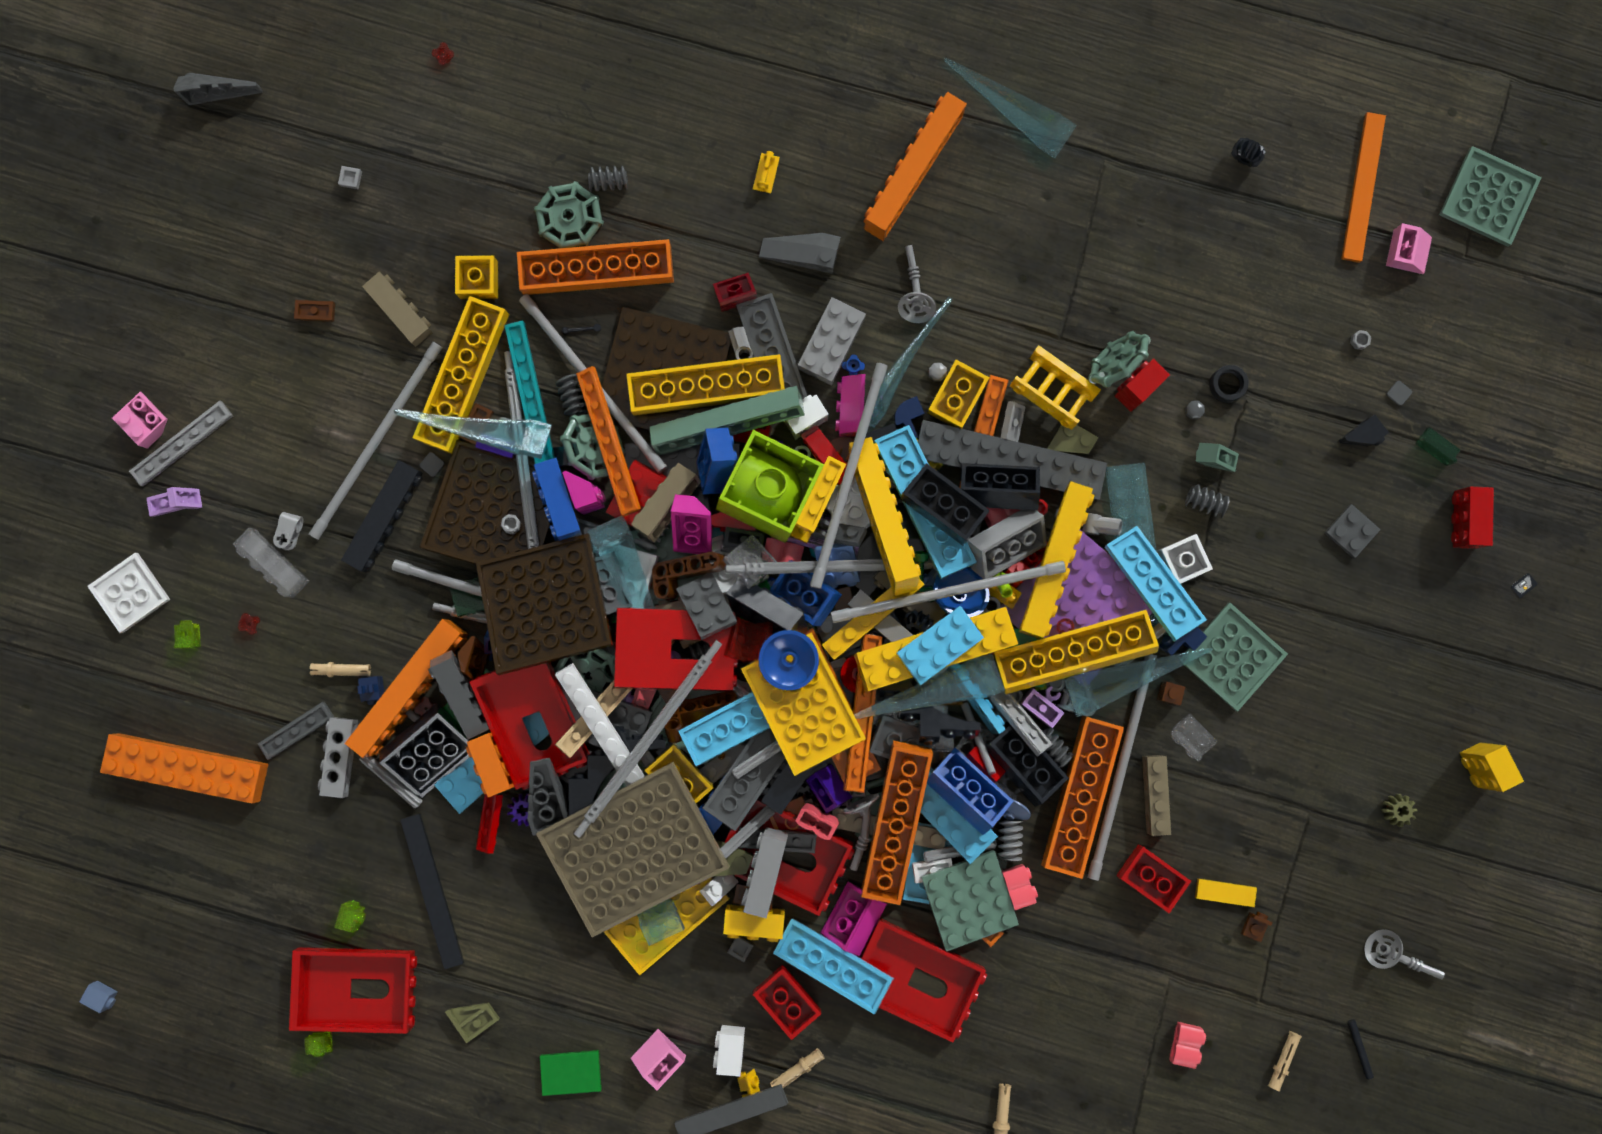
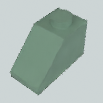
(1217, 456)

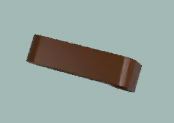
(689, 564)
(694, 710)

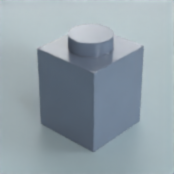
(99, 997)

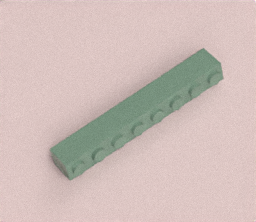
(738, 417)

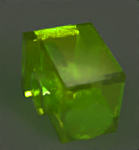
(192, 638)
(318, 1044)

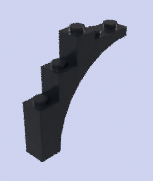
(931, 721)
(585, 788)

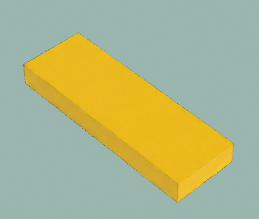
(1226, 892)

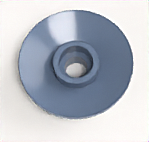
(1017, 811)

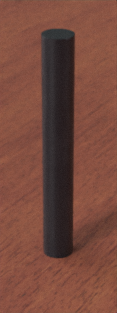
(1360, 1049)

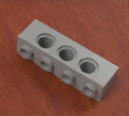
(344, 767)

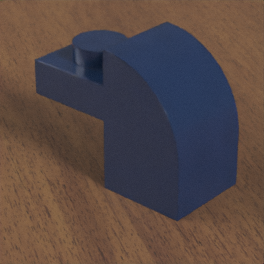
(907, 412)
(1191, 640)

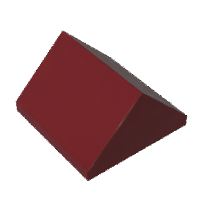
(734, 291)

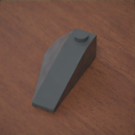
(205, 88)
(809, 251)
(546, 796)

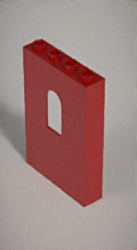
(645, 652)
(519, 694)
(803, 888)
(898, 953)
(323, 990)

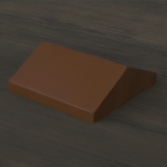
(473, 658)

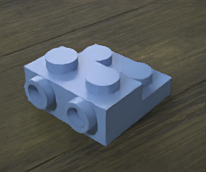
(840, 552)

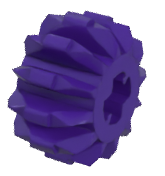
(516, 809)

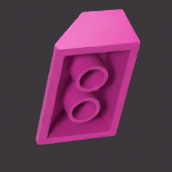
(850, 405)
(584, 494)
(690, 525)
(853, 919)

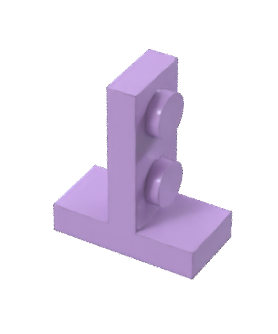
(174, 500)

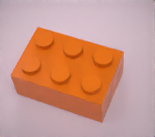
(489, 765)

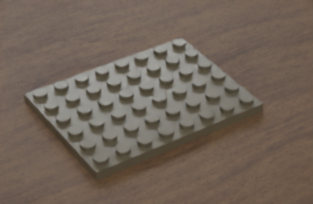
(636, 852)

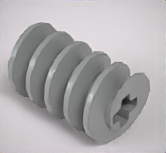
(1010, 840)

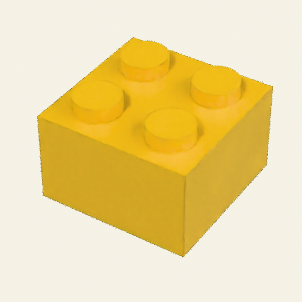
(476, 277)

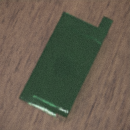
(1438, 447)

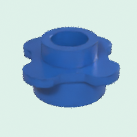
(853, 360)

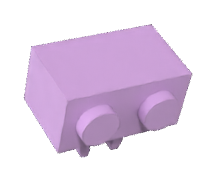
(1042, 706)

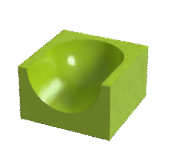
(769, 486)

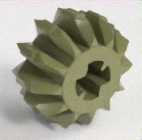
(1406, 810)

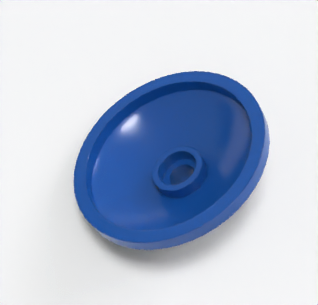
(972, 602)
(787, 674)

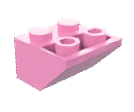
(1409, 248)
(141, 421)
(658, 1059)

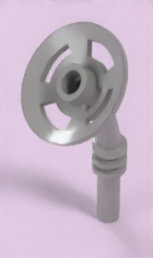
(917, 301)
(863, 808)
(1390, 953)

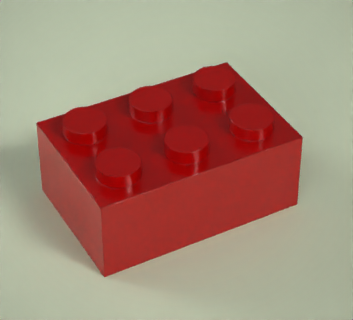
(1141, 384)
(645, 484)
(1473, 517)
(1153, 878)
(787, 1002)

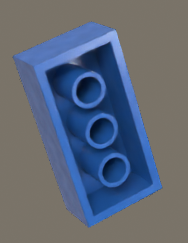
(556, 497)
(969, 791)

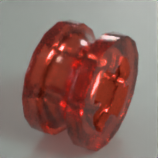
(1067, 621)

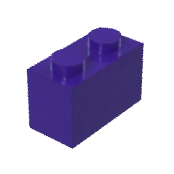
(828, 788)

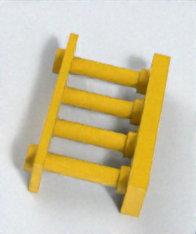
(1064, 373)
(818, 499)

